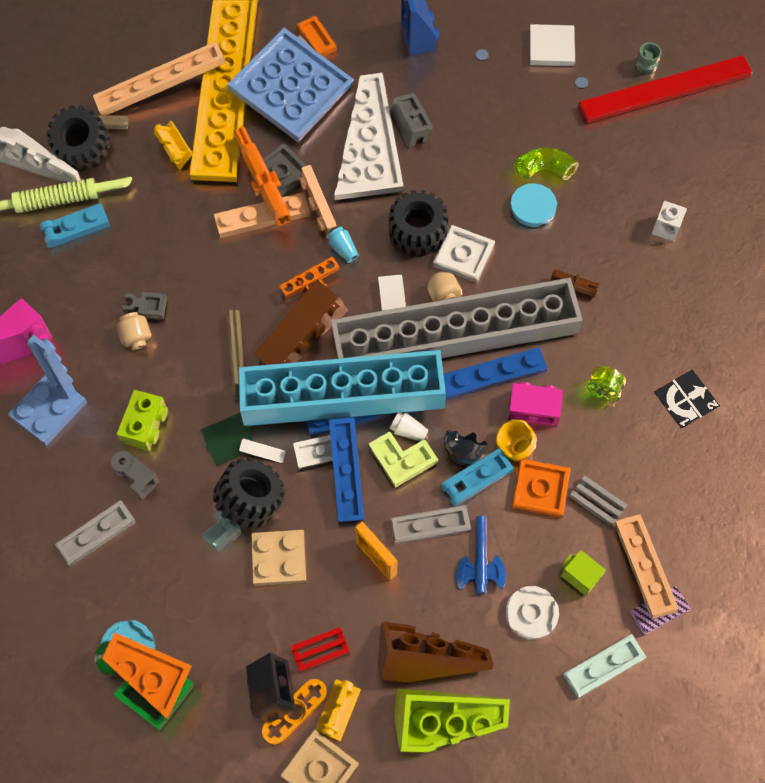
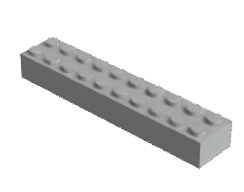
(463, 322)

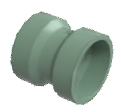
(648, 58)

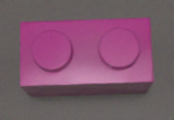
(535, 404)

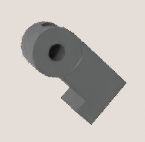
(130, 468)

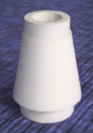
(408, 427)

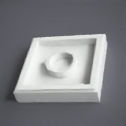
(552, 45)
(464, 253)

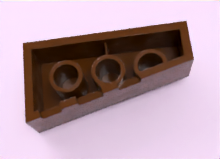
(301, 326)

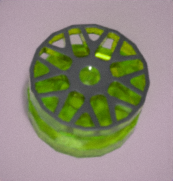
(607, 383)

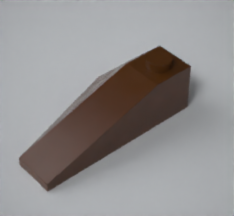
(417, 657)

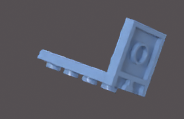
(52, 400)

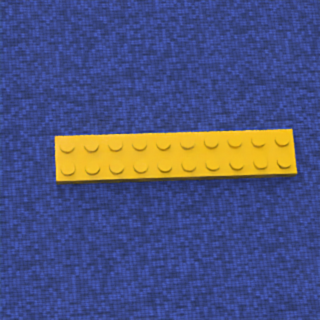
(220, 111)

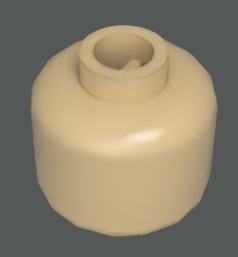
(443, 287)
(133, 330)

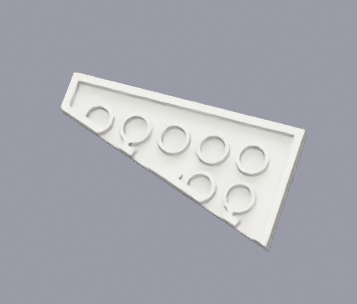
(370, 149)

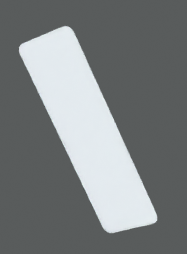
(262, 450)

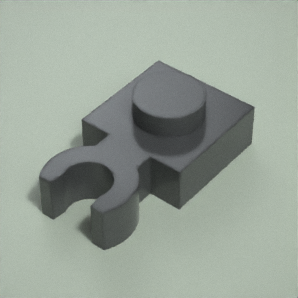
(149, 305)

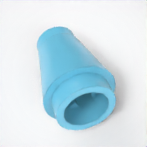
(342, 243)

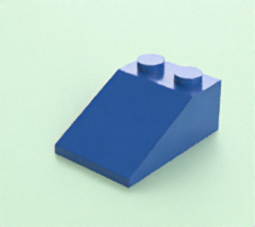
(418, 26)

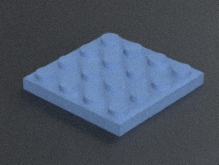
(290, 84)

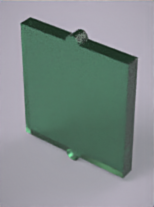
(225, 438)

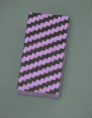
(647, 624)

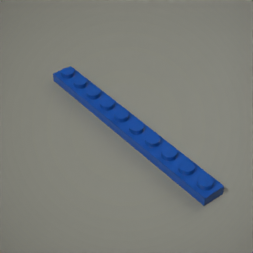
(465, 382)

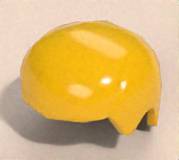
(516, 439)

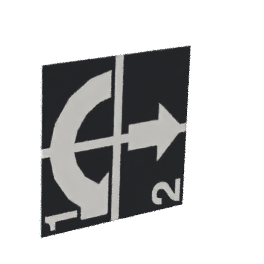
(687, 398)

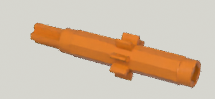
(265, 182)

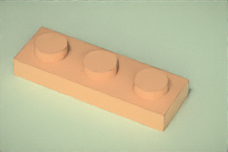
(317, 200)

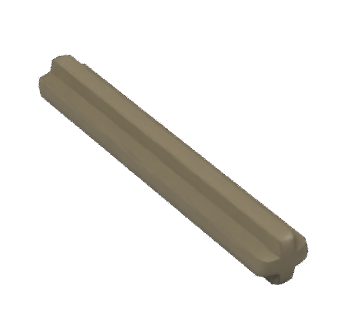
(235, 349)

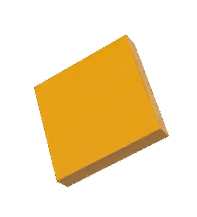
(376, 551)

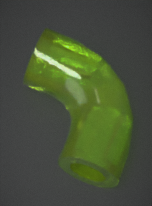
(546, 159)

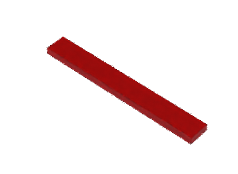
(664, 89)

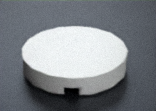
(532, 613)

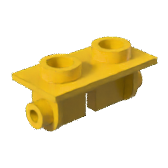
(173, 144)
(338, 709)

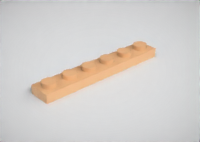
(159, 79)

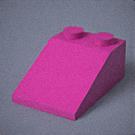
(16, 328)

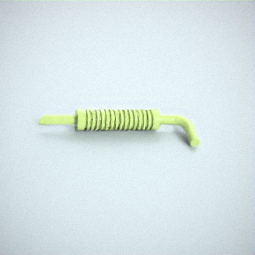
(60, 194)

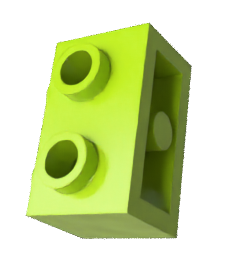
(142, 420)

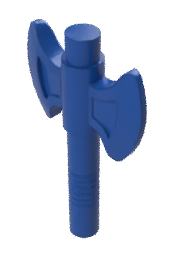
(481, 570)

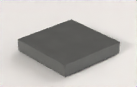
(287, 168)

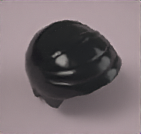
(464, 449)

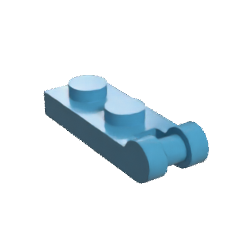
(74, 225)
(477, 477)

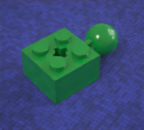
(132, 699)

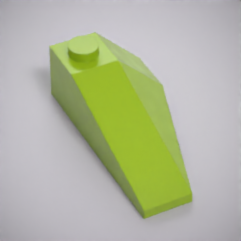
(443, 718)

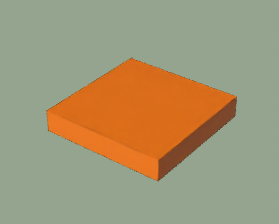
(541, 488)

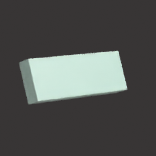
(604, 666)

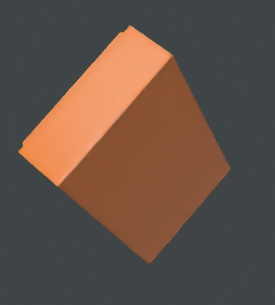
(316, 36)

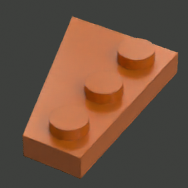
(148, 671)

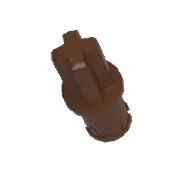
(579, 284)

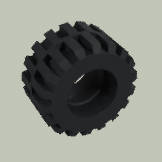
(71, 121)
(418, 206)
(239, 505)

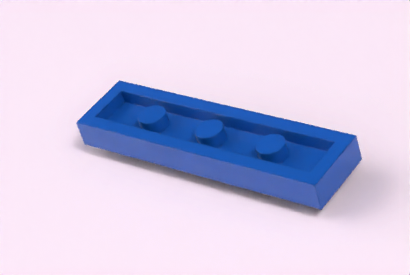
(346, 470)

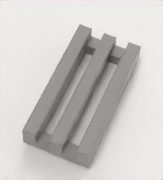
(604, 494)

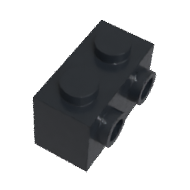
(270, 688)

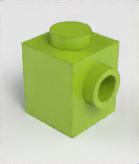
(582, 572)

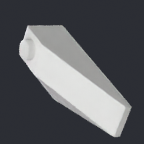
(25, 153)

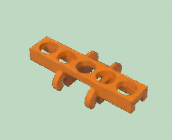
(317, 276)

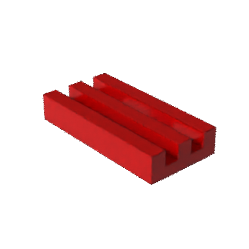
(315, 640)

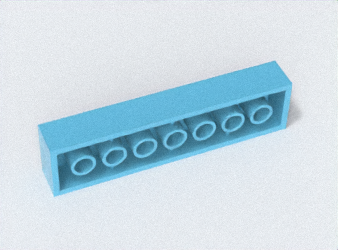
(341, 388)

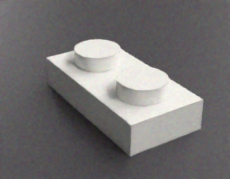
(313, 452)

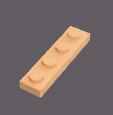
(258, 216)
(646, 566)

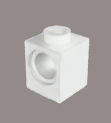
(669, 221)

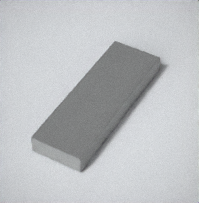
(430, 524)
(95, 533)

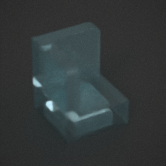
(221, 533)

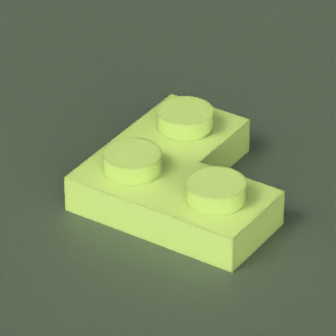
(401, 464)

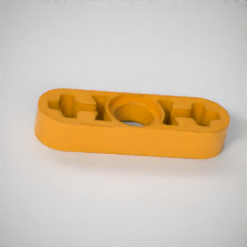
(314, 702)

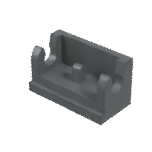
(410, 119)

